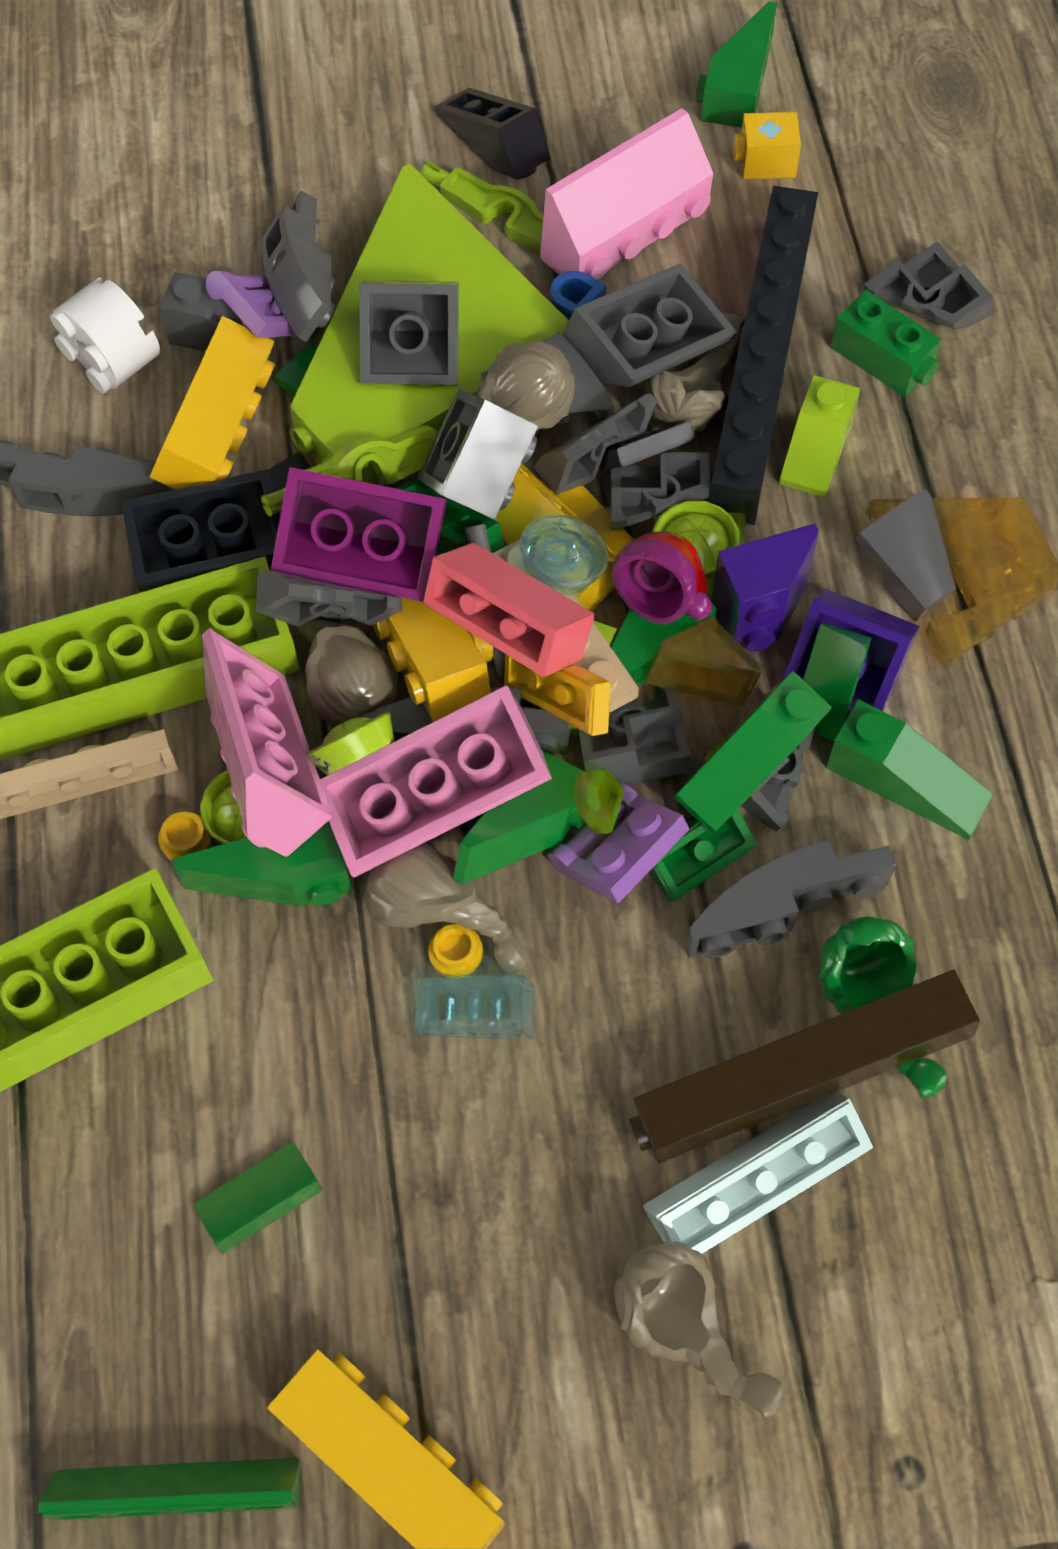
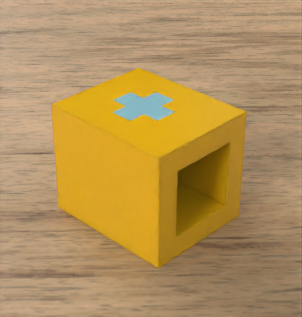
(768, 145)

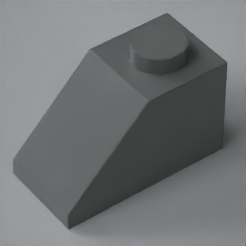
(191, 313)

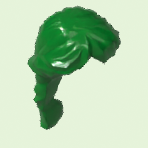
(870, 962)

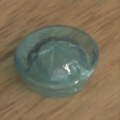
(563, 553)

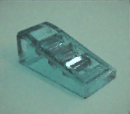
(517, 987)

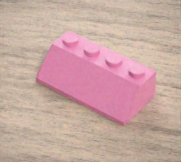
(626, 199)
(262, 747)
(433, 780)

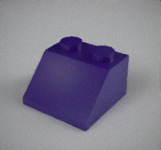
(762, 584)
(886, 653)

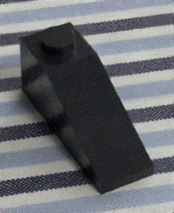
(497, 130)

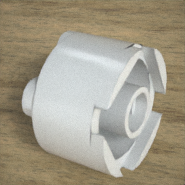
(104, 334)

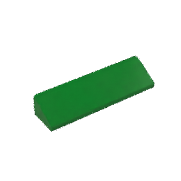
(172, 1489)

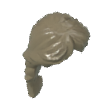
(531, 383)
(696, 391)
(346, 672)
(421, 890)
(671, 1314)

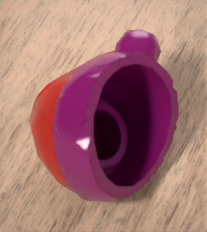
(662, 578)

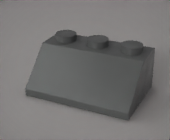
(647, 327)

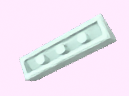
(760, 1174)

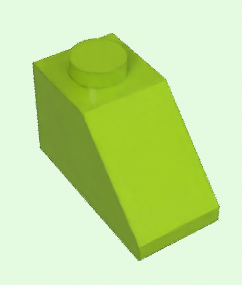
(819, 436)

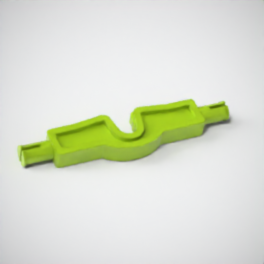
(488, 201)
(389, 457)

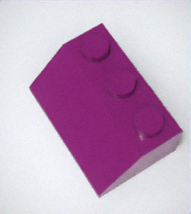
(358, 534)

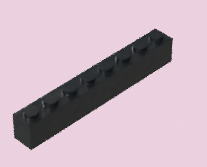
(763, 353)

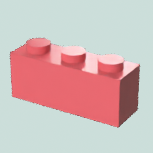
(508, 609)

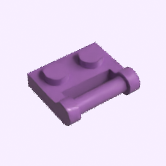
(251, 301)
(628, 850)

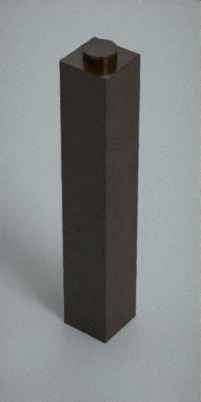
(804, 1066)

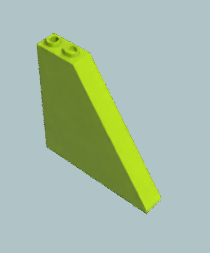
(415, 240)

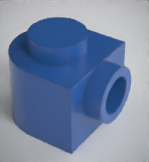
(574, 290)

